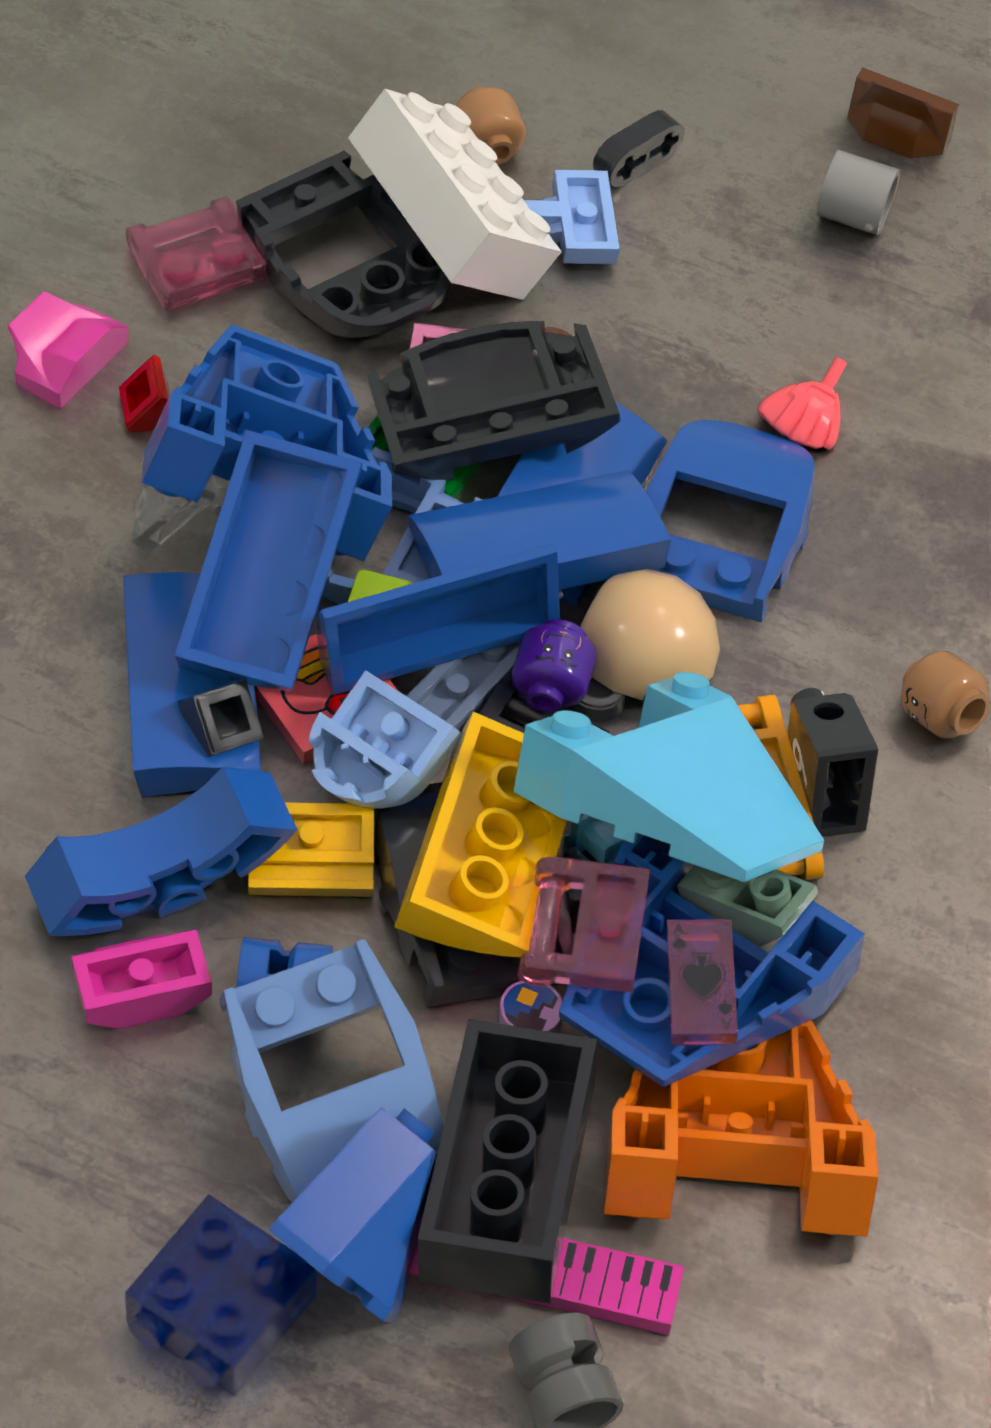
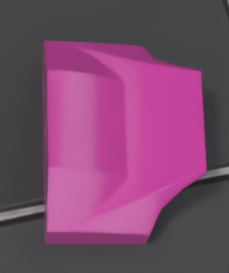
(62, 347)
(142, 980)

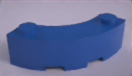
(163, 861)

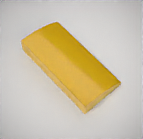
(480, 850)

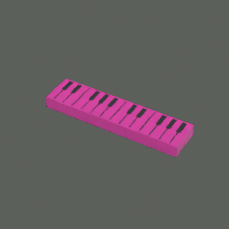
(613, 1286)

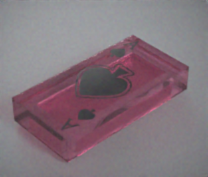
(701, 982)

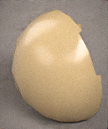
(649, 630)

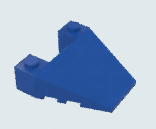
(276, 393)
(772, 988)

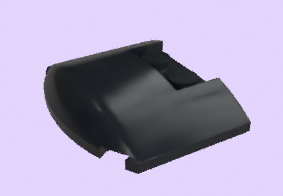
(491, 397)

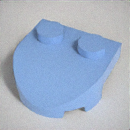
(379, 746)

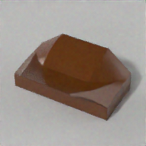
(900, 116)

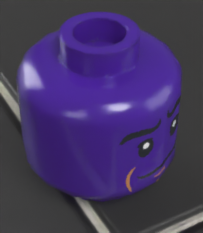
(554, 665)

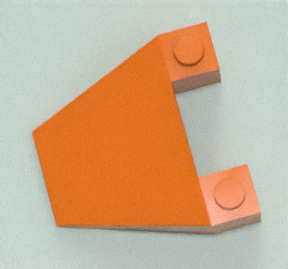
(749, 1119)

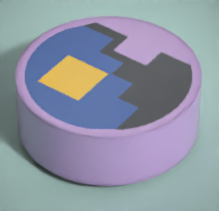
(531, 1007)

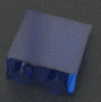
(219, 1296)

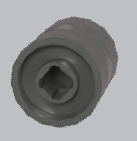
(562, 1366)

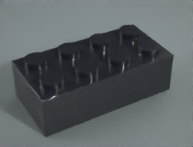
(507, 1161)

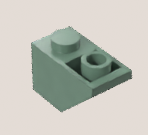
(758, 908)

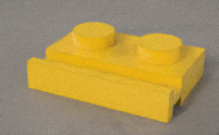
(324, 857)

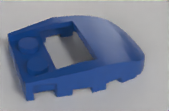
(748, 466)

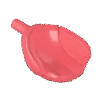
(807, 410)

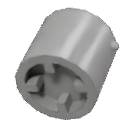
(858, 192)

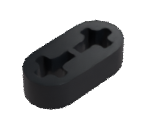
(639, 148)

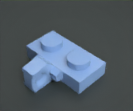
(581, 216)

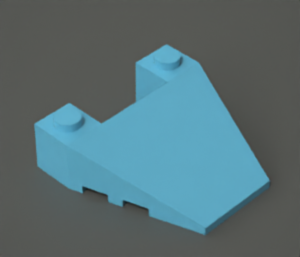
(681, 778)

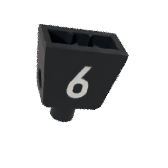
(834, 736)

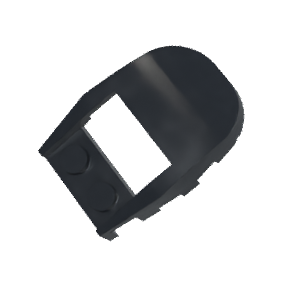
(368, 296)
(450, 972)

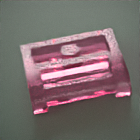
(200, 266)
(606, 927)

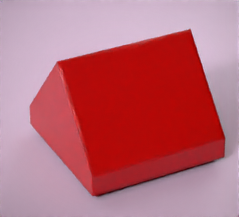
(144, 396)

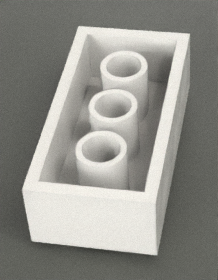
(454, 194)

